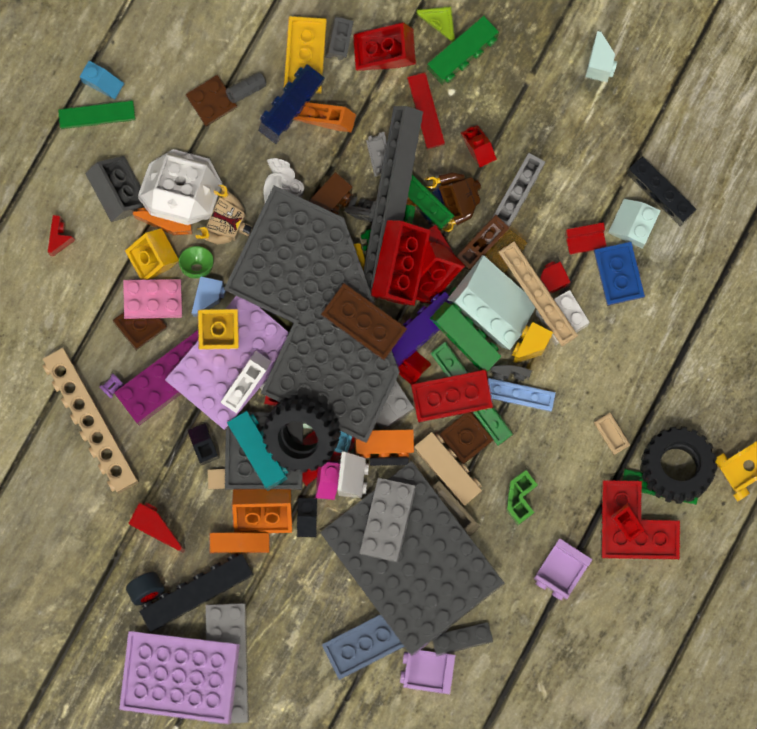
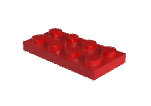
(452, 396)

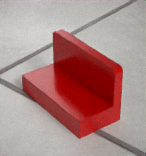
(585, 238)
(413, 367)

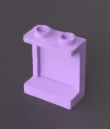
(562, 570)
(428, 671)

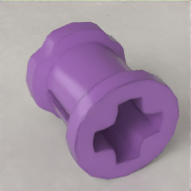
(114, 388)

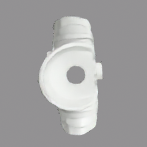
(282, 177)

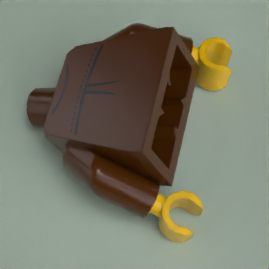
(459, 196)

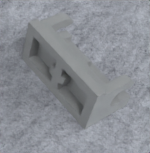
(377, 149)

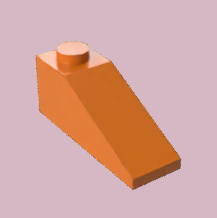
(327, 116)

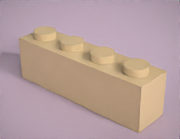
(447, 469)

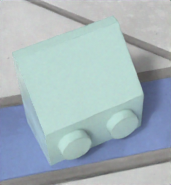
(601, 61)
(634, 222)

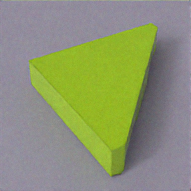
(440, 19)

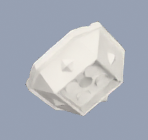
(180, 203)

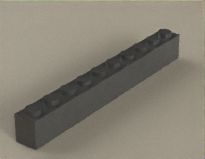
(394, 181)

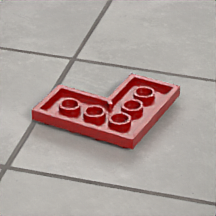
(658, 540)

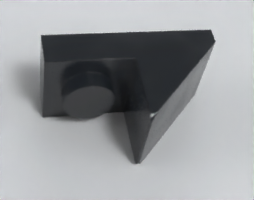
(307, 517)

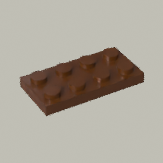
(363, 321)

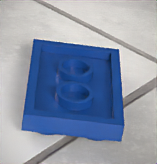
(619, 273)

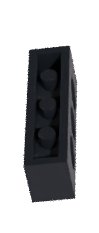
(661, 191)

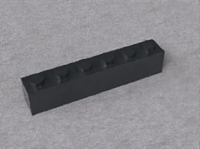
(196, 592)

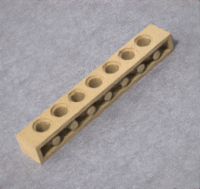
(61, 360)

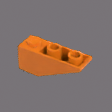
(168, 226)

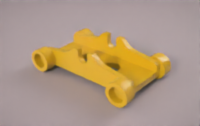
(735, 472)

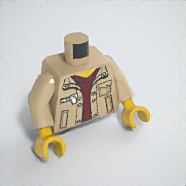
(225, 220)

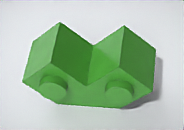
(516, 504)

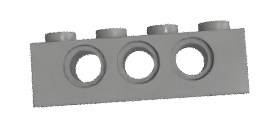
(519, 189)

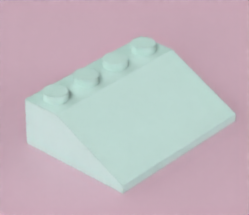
(493, 303)

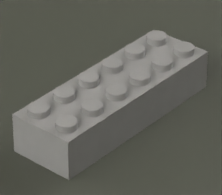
(229, 625)

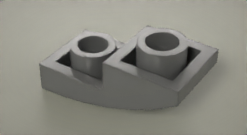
(503, 372)

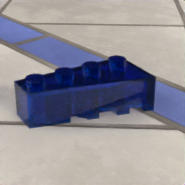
(290, 103)

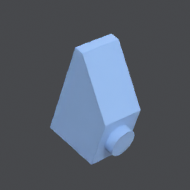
(208, 294)

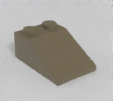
(458, 511)

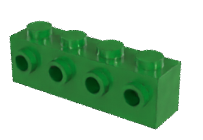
(463, 50)
(465, 336)

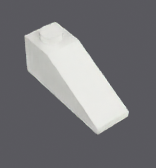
(246, 381)

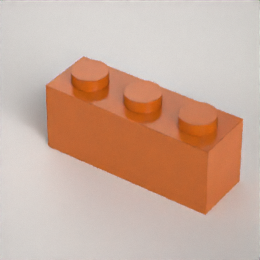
(386, 442)

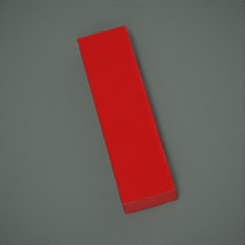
(424, 102)

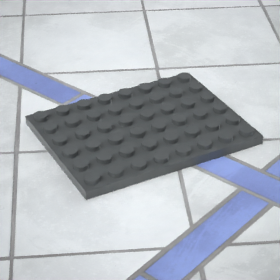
(438, 568)

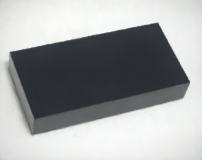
(387, 461)

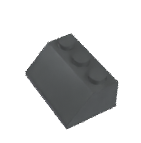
(115, 187)

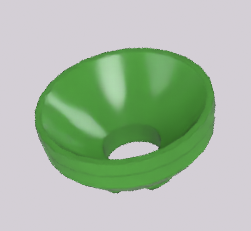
(193, 256)

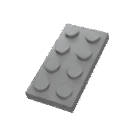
(388, 520)

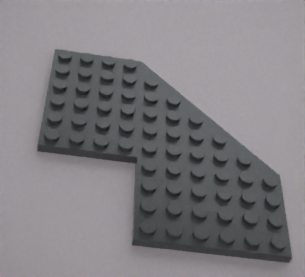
(294, 270)

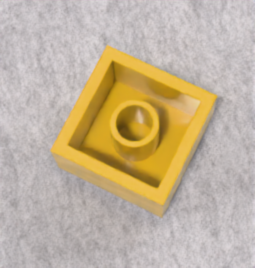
(218, 329)

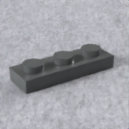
(462, 639)

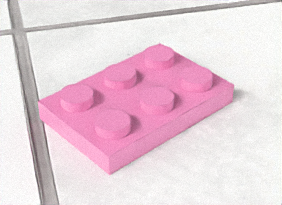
(152, 299)

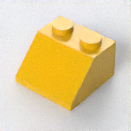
(152, 255)

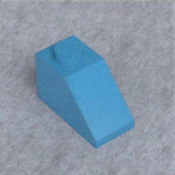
(101, 80)

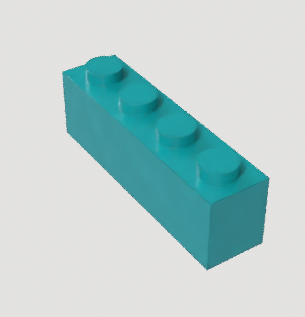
(252, 443)

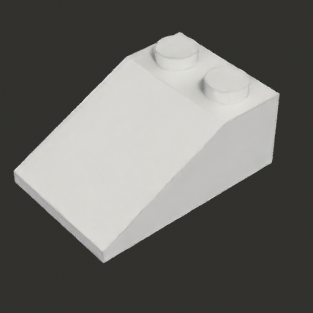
(351, 475)

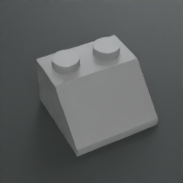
(395, 408)

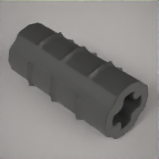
(246, 87)

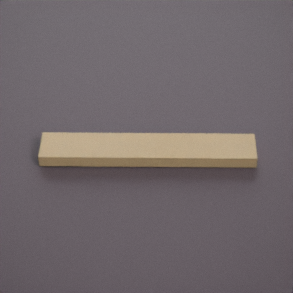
(538, 294)

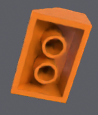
(262, 511)

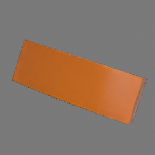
(239, 543)

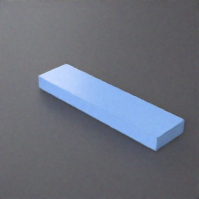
(521, 395)

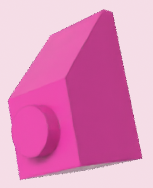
(328, 480)

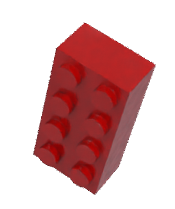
(400, 262)

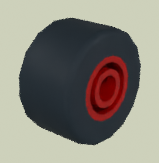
(145, 588)

